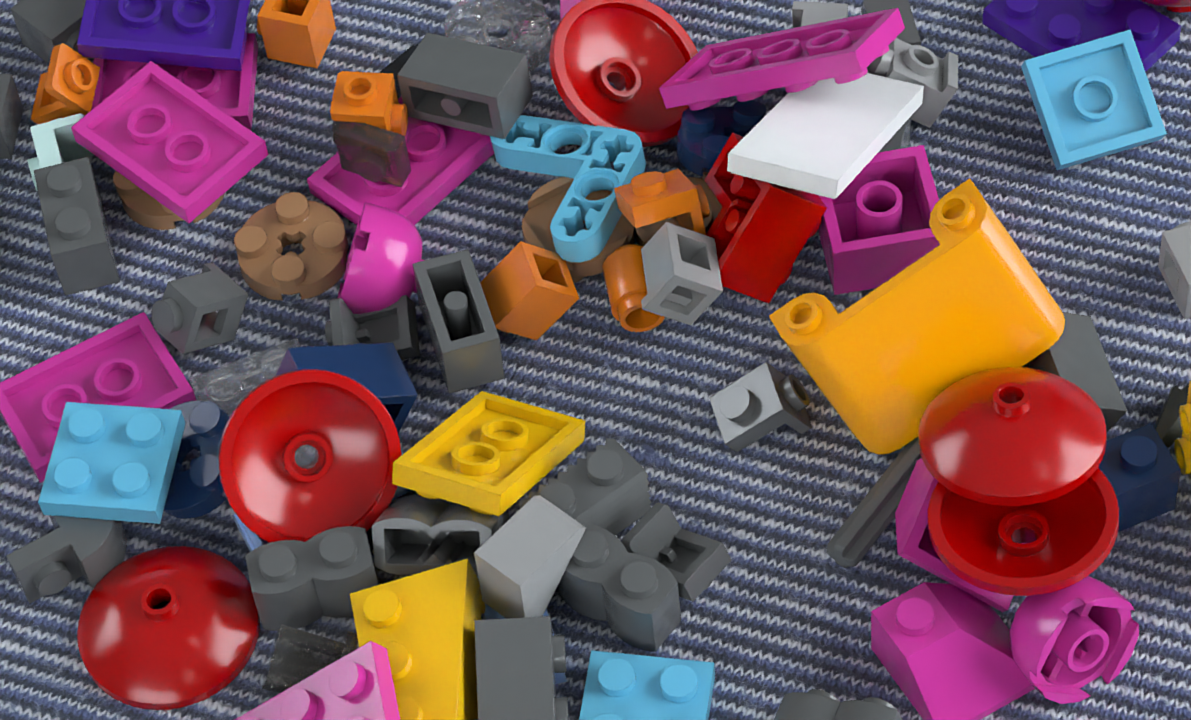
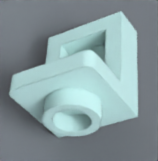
(55, 144)

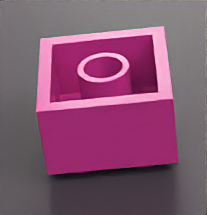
(879, 221)

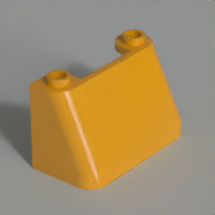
(932, 324)

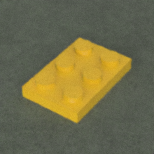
(488, 453)

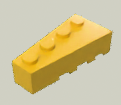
(428, 639)

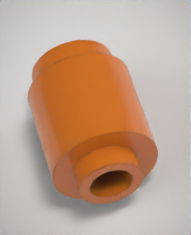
(627, 287)

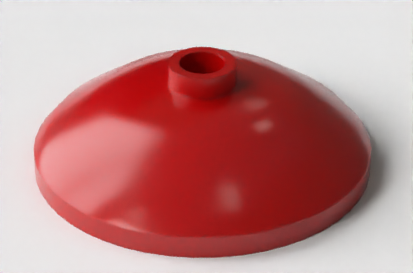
(632, 48)
(1012, 436)
(351, 466)
(1062, 538)
(172, 652)

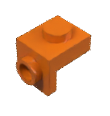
(66, 87)
(368, 100)
(661, 196)

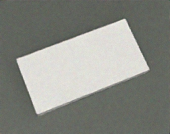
(825, 133)

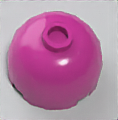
(380, 260)
(1073, 638)

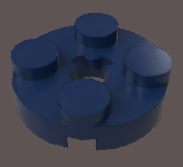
(707, 131)
(198, 488)

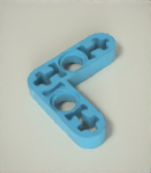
(532, 148)

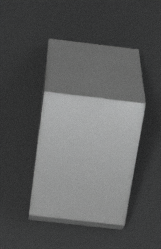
(527, 559)

